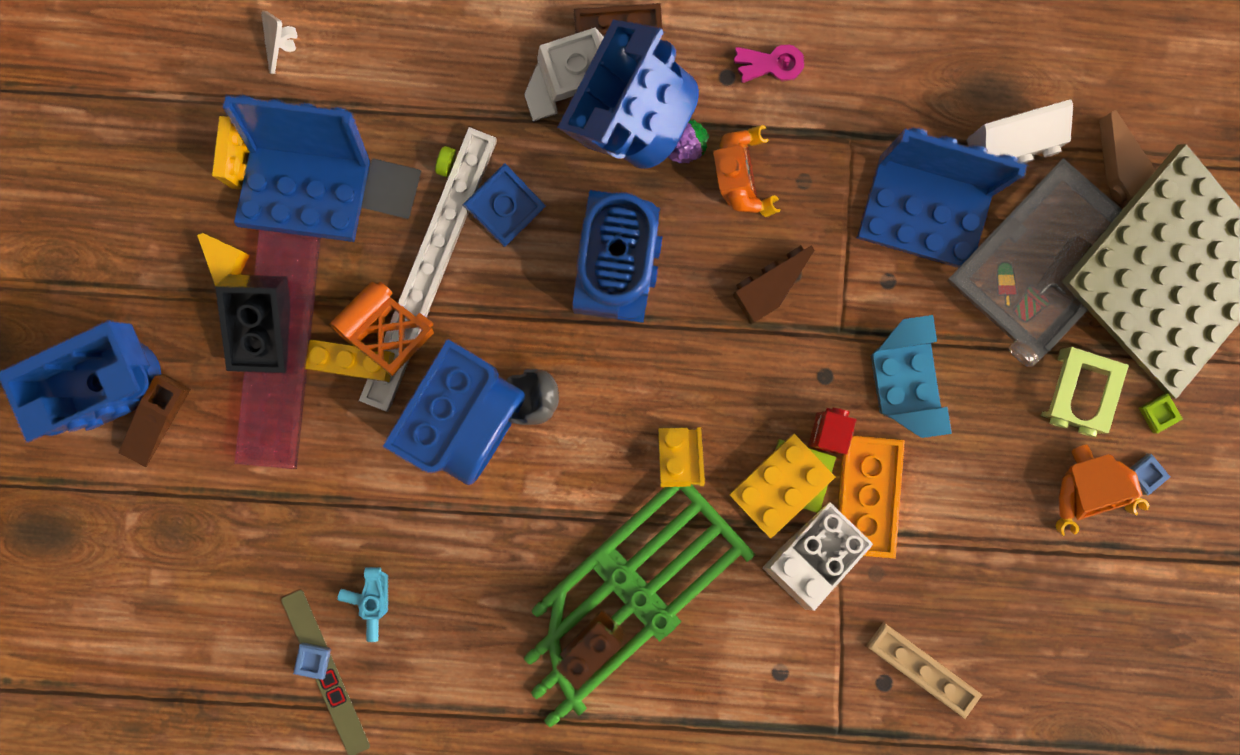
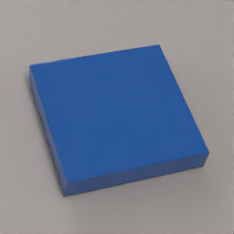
(504, 205)

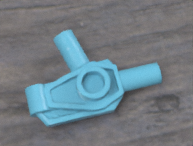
(372, 601)

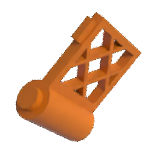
(366, 316)

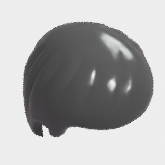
(540, 397)

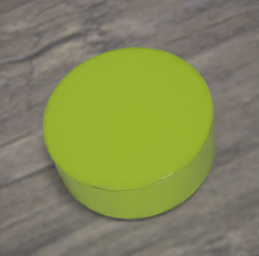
(445, 161)

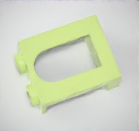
(1060, 408)

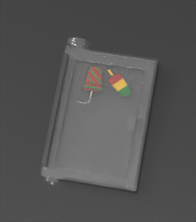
(1022, 263)

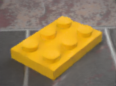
(782, 485)

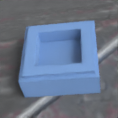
(1150, 474)
(312, 661)

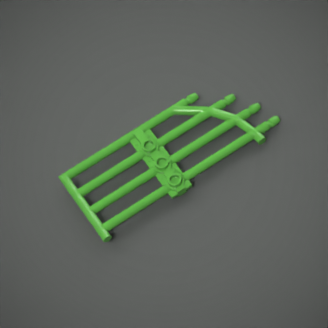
(632, 590)

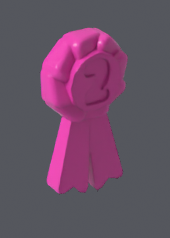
(783, 63)

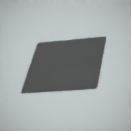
(390, 188)

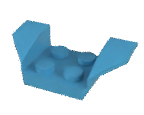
(908, 378)

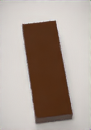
(603, 16)

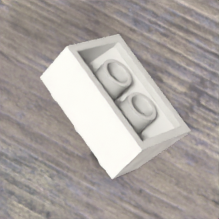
(1028, 133)

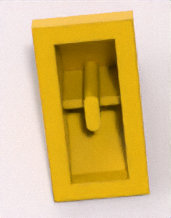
(222, 258)

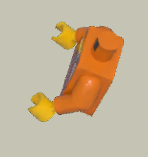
(736, 172)
(1095, 488)

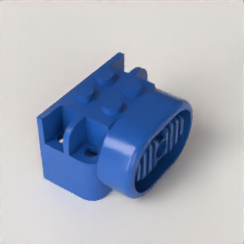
(632, 97)
(612, 284)
(80, 381)
(456, 416)

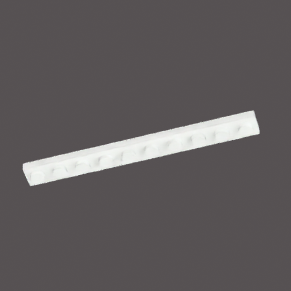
(435, 252)

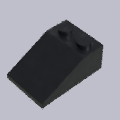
(254, 322)

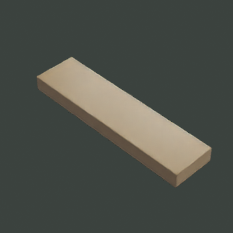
(924, 670)

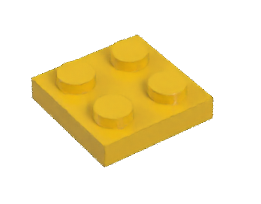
(229, 155)

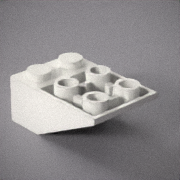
(818, 557)

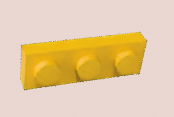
(345, 361)

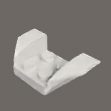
(560, 71)

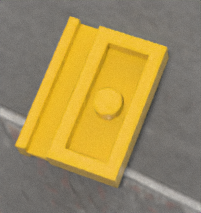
(681, 457)

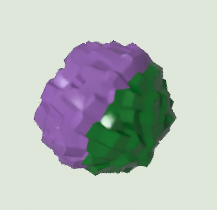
(691, 144)

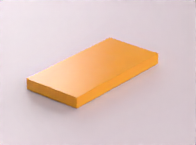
(872, 491)

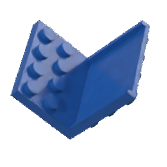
(301, 169)
(934, 196)

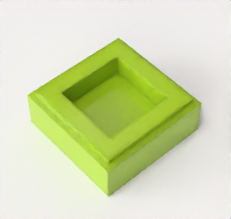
(1160, 413)

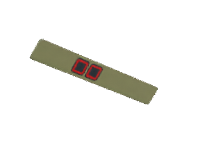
(332, 685)

